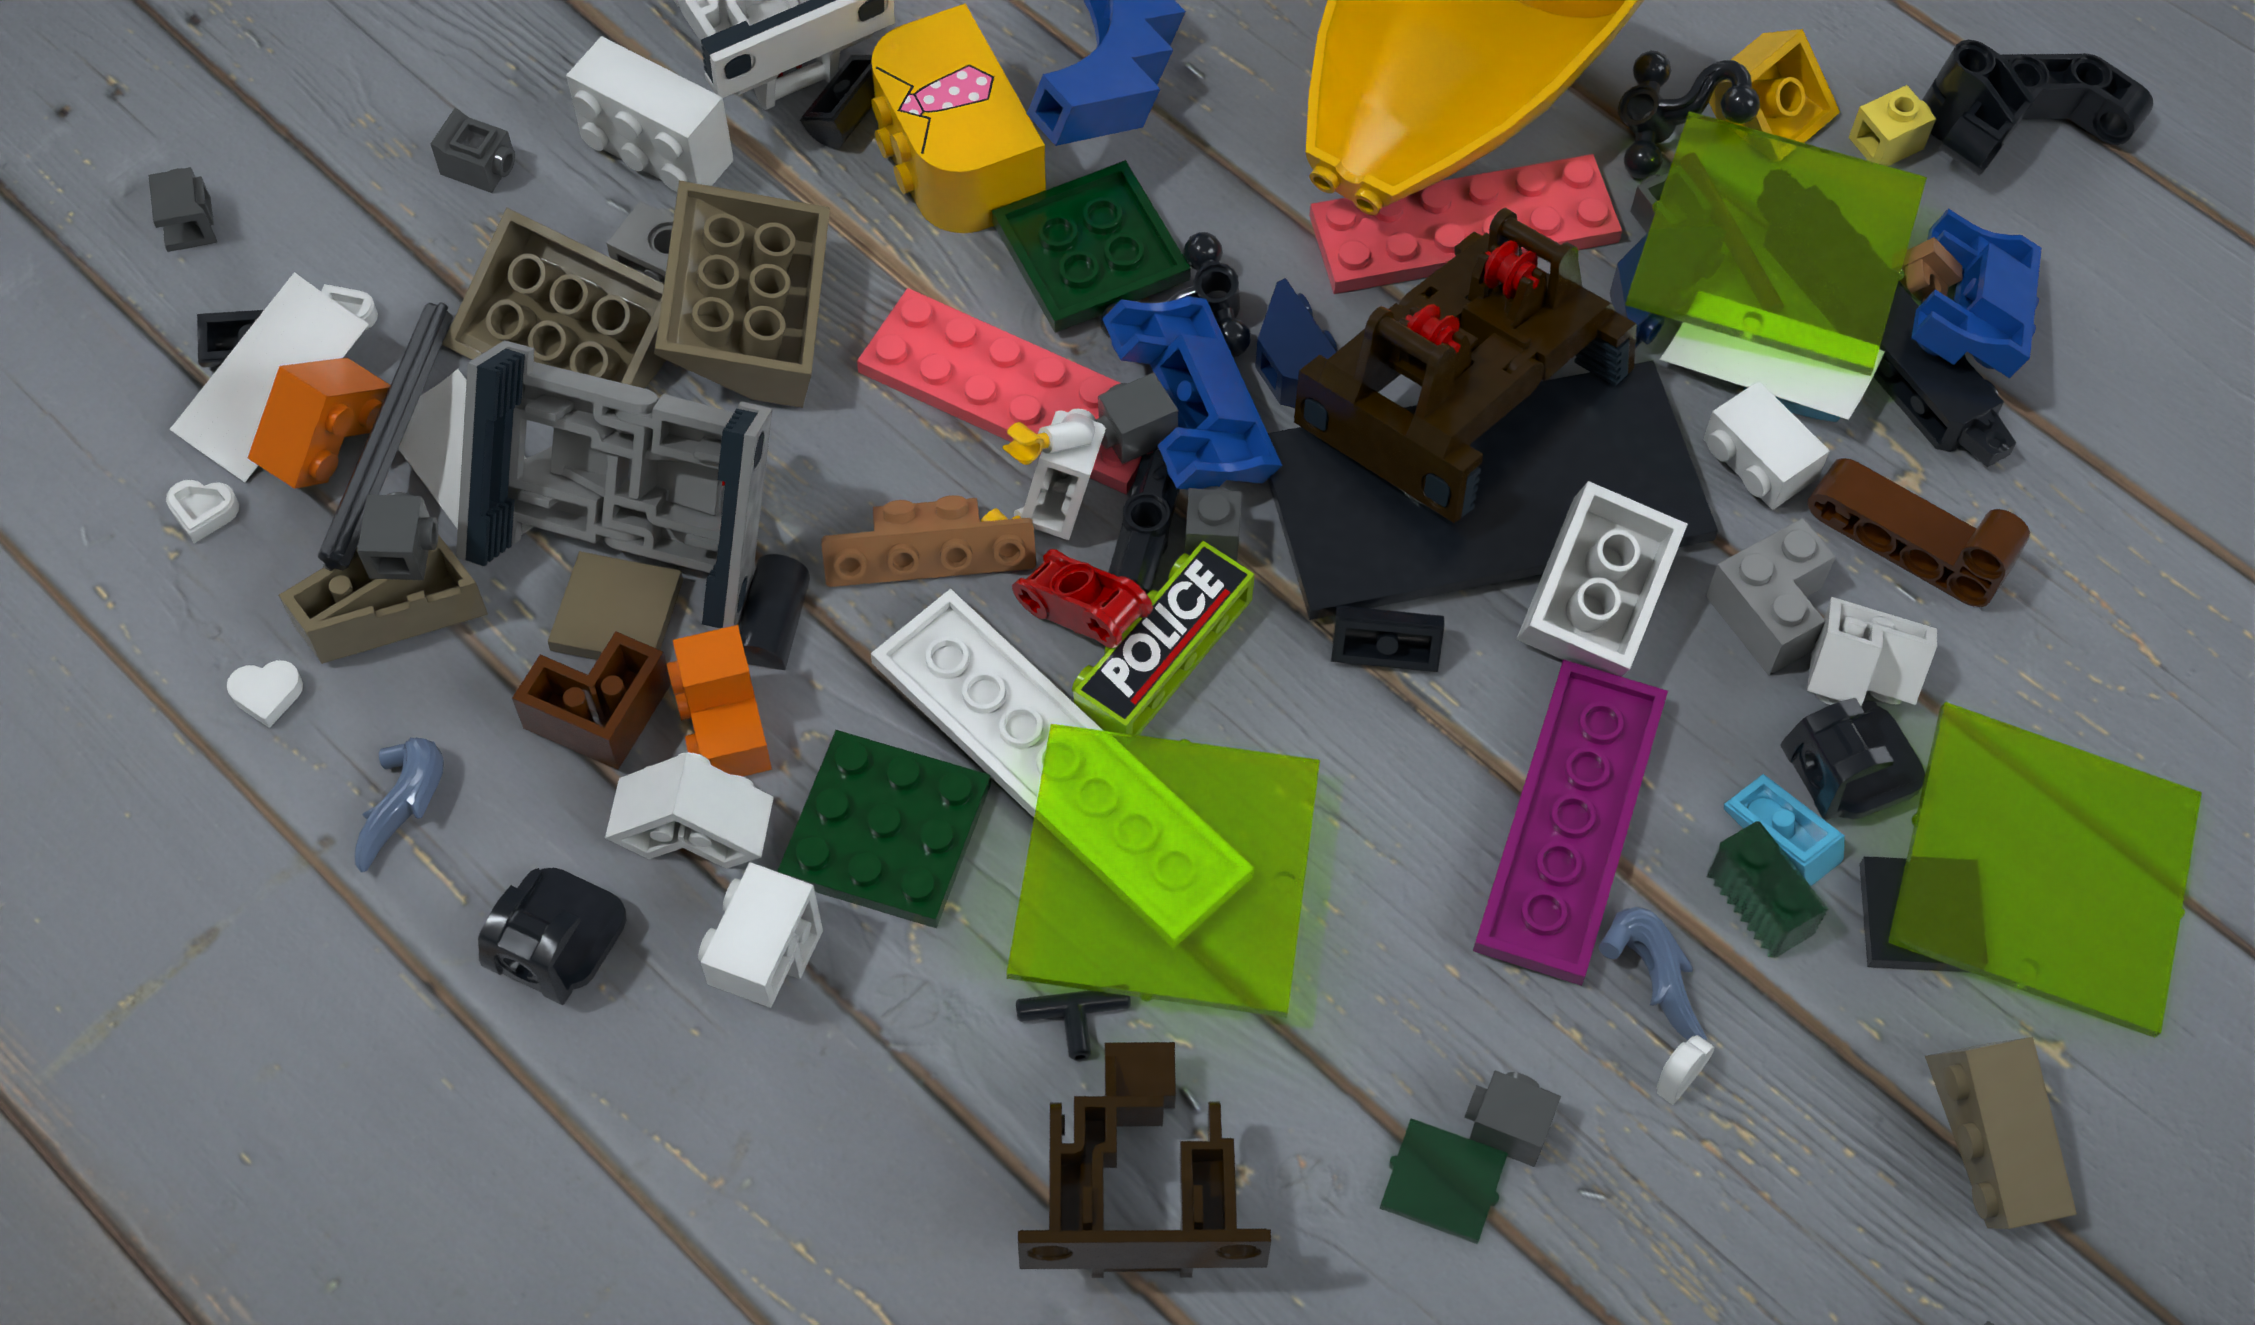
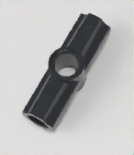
(1153, 505)

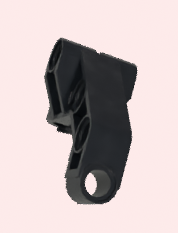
(1987, 94)

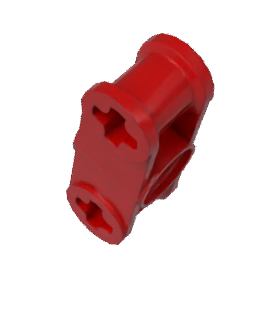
(1082, 598)

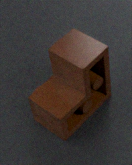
(595, 711)

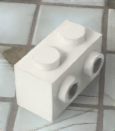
(1765, 445)

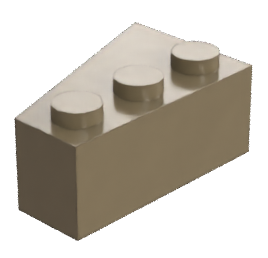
(350, 613)
(2004, 1132)

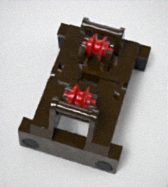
(1477, 346)

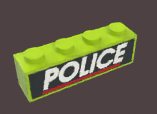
(1164, 648)

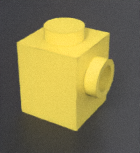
(1892, 127)

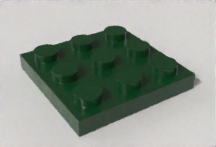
(1090, 245)
(886, 828)

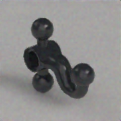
(1651, 72)
(1204, 254)

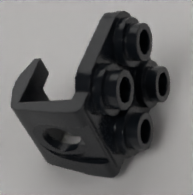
(1853, 759)
(551, 932)

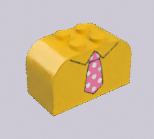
(953, 122)

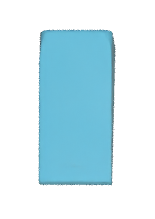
(1800, 833)

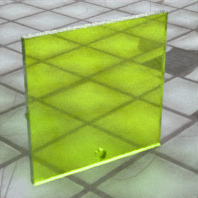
(1778, 243)
(2047, 869)
(1165, 870)

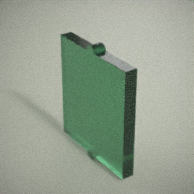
(1443, 1181)

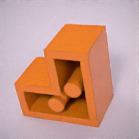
(311, 414)
(718, 694)

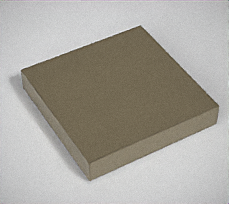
(612, 597)

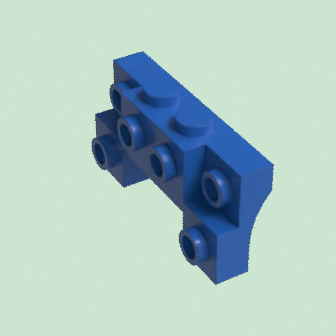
(1992, 302)
(1217, 420)

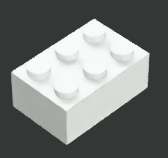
(649, 116)
(1602, 580)

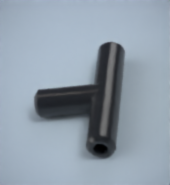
(1073, 1008)

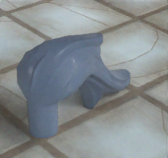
(411, 795)
(1664, 960)

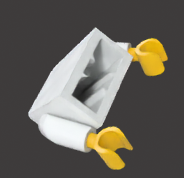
(1062, 471)

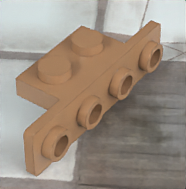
(928, 542)

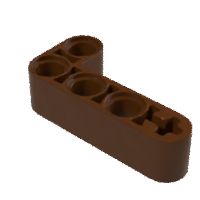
(1918, 534)

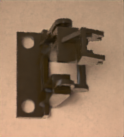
(1137, 1090)

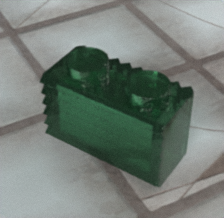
(1766, 889)

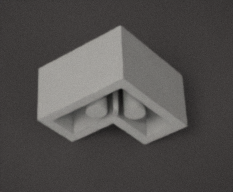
(1766, 594)

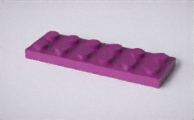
(1571, 823)

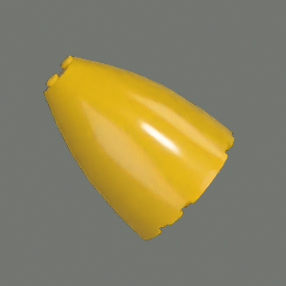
(1437, 84)

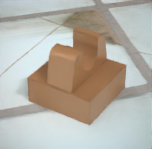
(1930, 268)

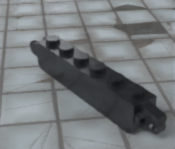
(1943, 400)

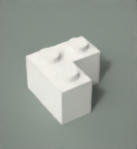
(1869, 652)
(690, 808)
(763, 935)

